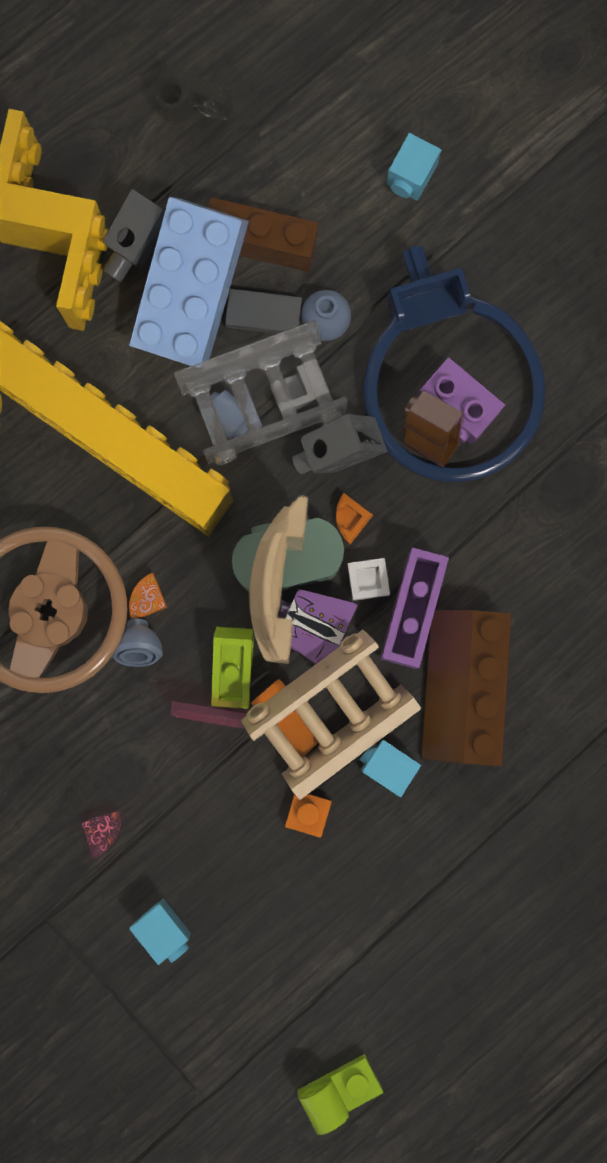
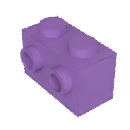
(466, 394)

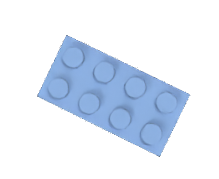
(188, 282)

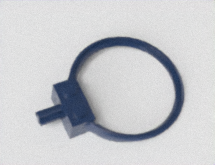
(427, 302)

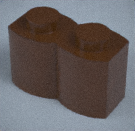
(432, 428)

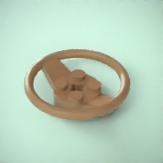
(57, 582)

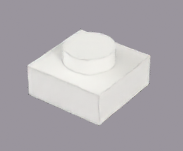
(368, 579)

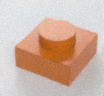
(308, 814)

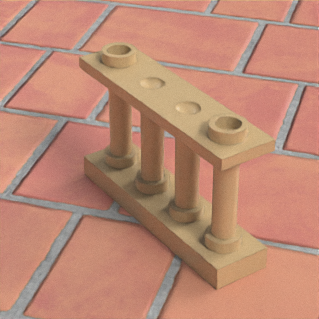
(349, 742)

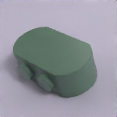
(317, 563)

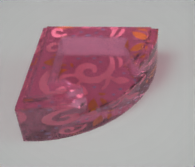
(102, 832)

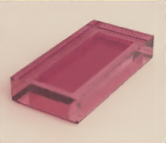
(207, 714)

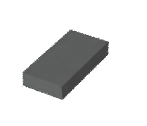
(262, 311)

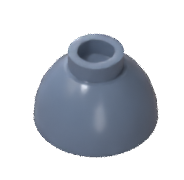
(329, 311)
(138, 645)

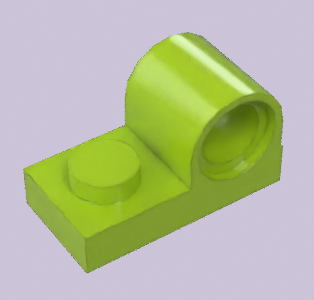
(232, 667)
(337, 1093)

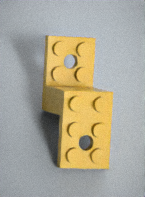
(50, 221)

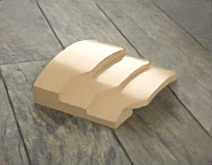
(283, 534)

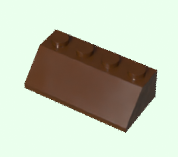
(466, 687)

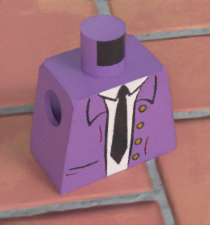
(317, 623)

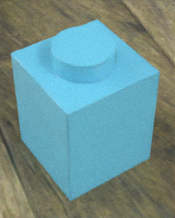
(413, 167)
(389, 766)
(161, 933)

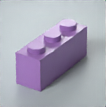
(414, 608)

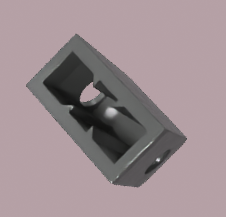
(136, 223)
(340, 445)

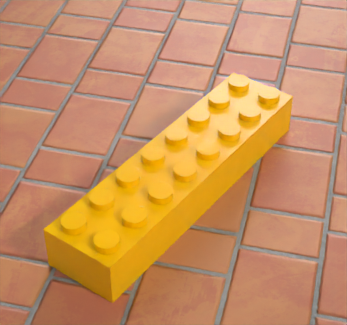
(111, 434)

